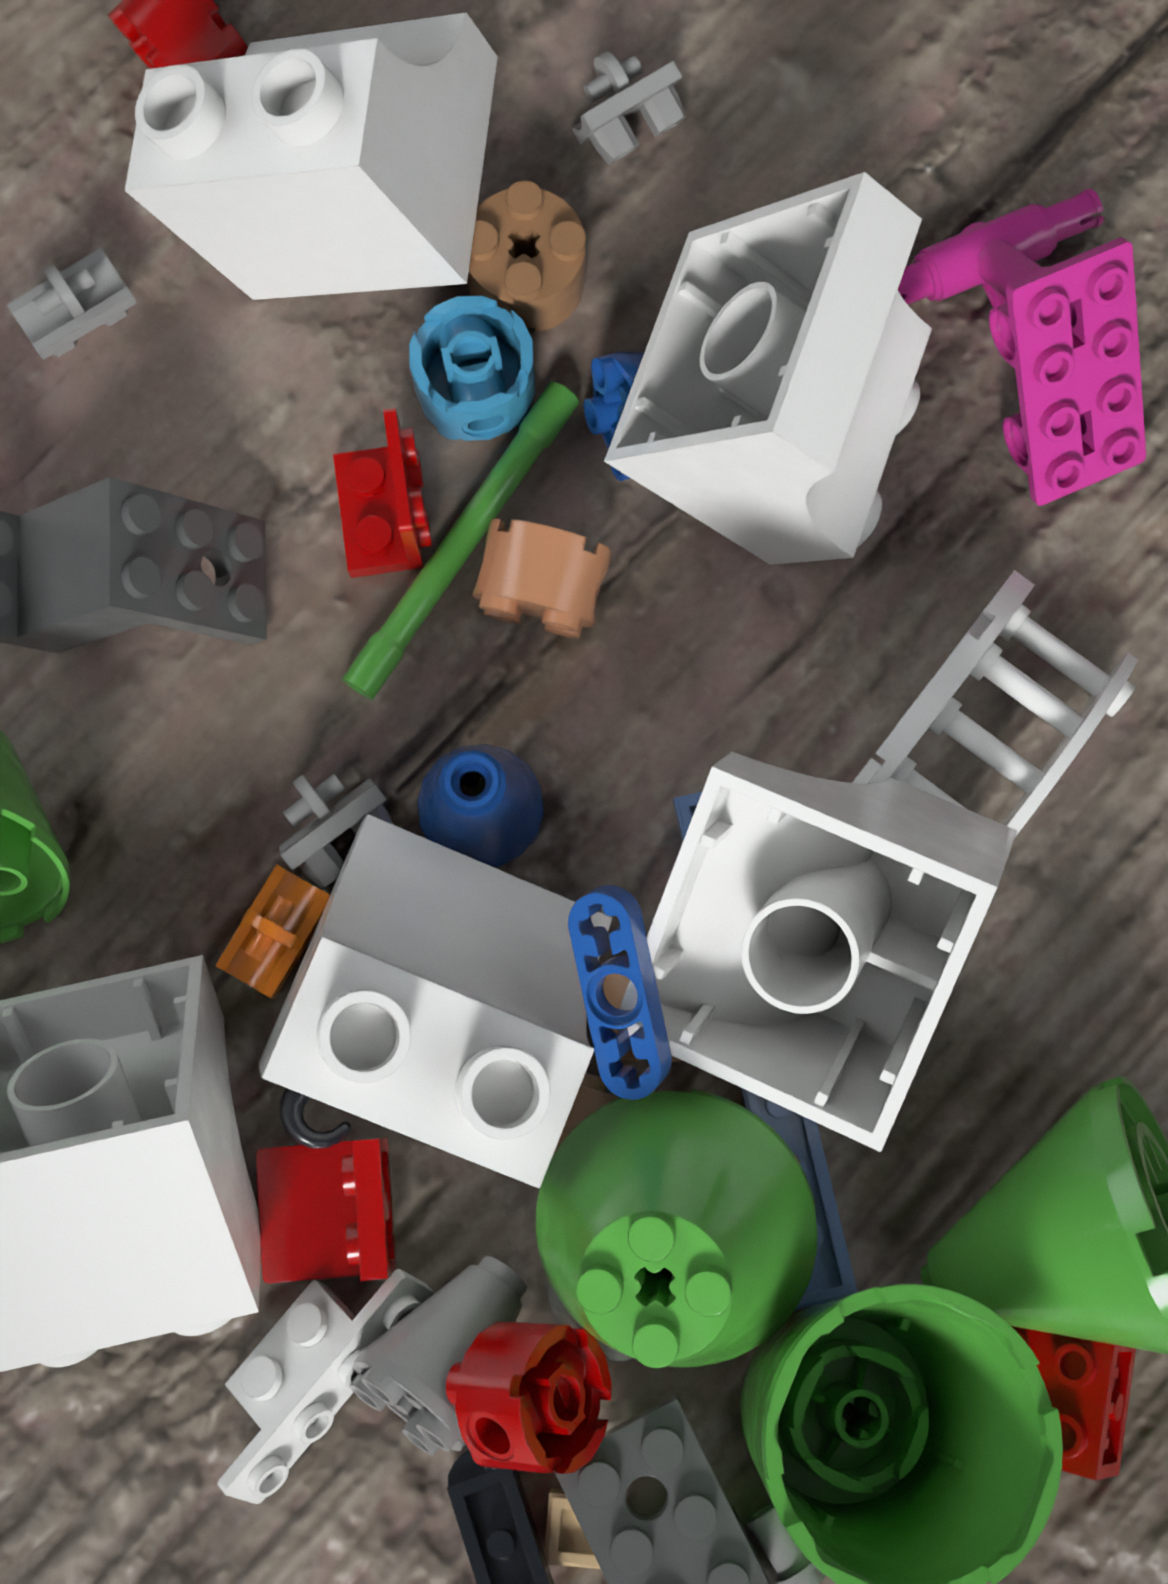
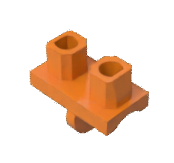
(274, 932)

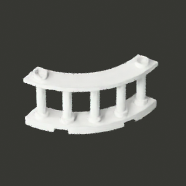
(981, 657)

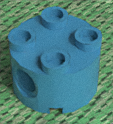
(473, 368)

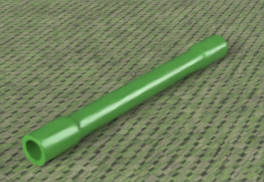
(387, 645)

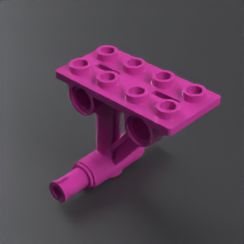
(1061, 329)

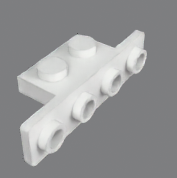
(304, 1377)

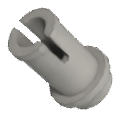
(781, 1550)

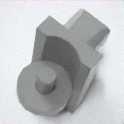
(651, 95)
(72, 304)
(311, 845)

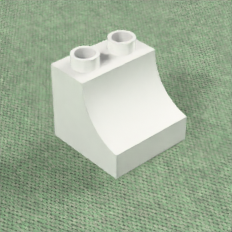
(323, 157)
(781, 373)
(818, 936)
(439, 1004)
(120, 1168)

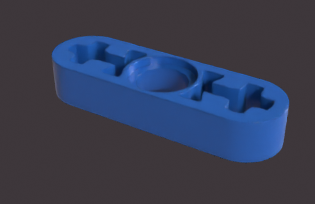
(649, 1040)

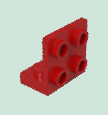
(383, 504)
(326, 1211)
(1092, 1394)

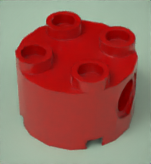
(176, 31)
(531, 1397)

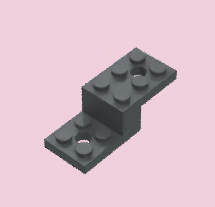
(693, 1533)

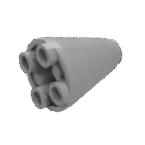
(412, 1359)

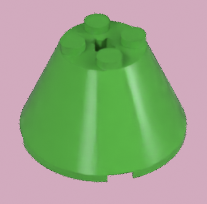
(677, 1228)

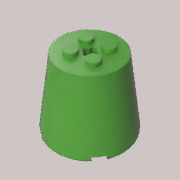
(947, 1446)

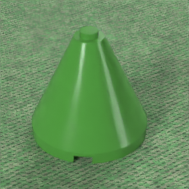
(1073, 1229)

